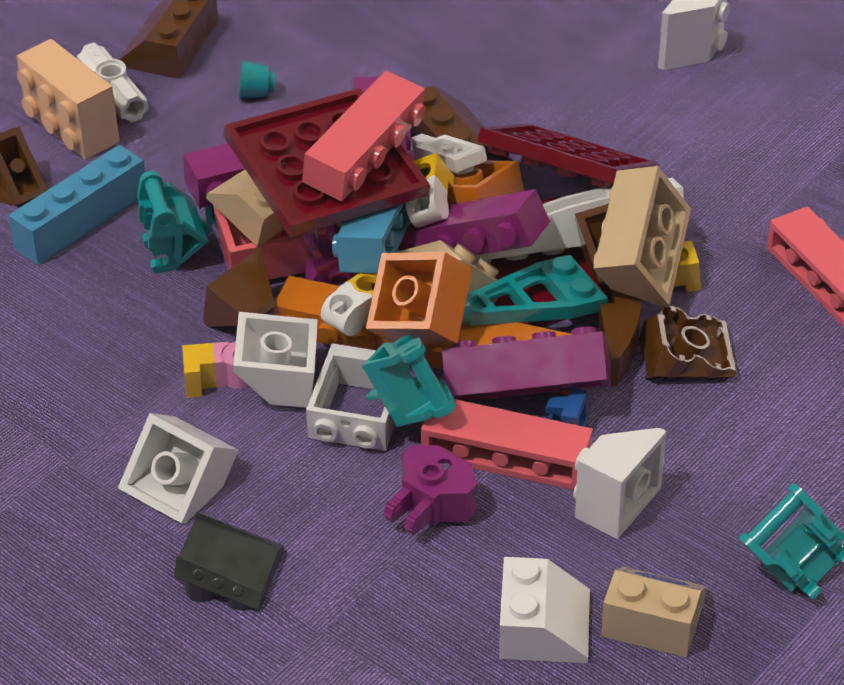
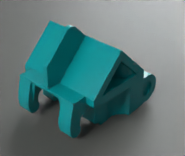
(170, 221)
(407, 397)
(803, 549)

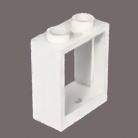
(345, 367)

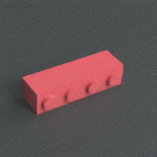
(363, 136)
(811, 256)
(510, 442)

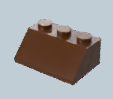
(171, 37)
(450, 117)

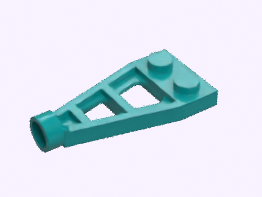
(562, 276)

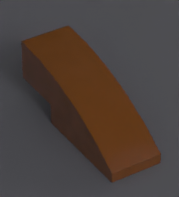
(621, 327)

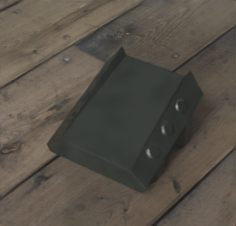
(227, 564)

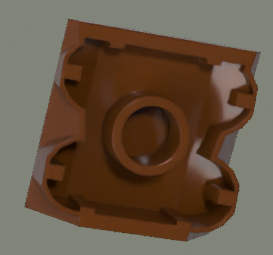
(686, 346)

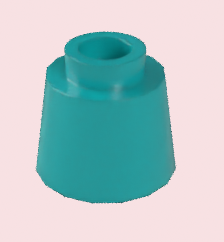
(255, 80)

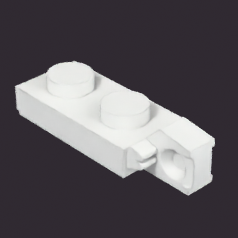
(457, 154)

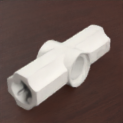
(128, 99)

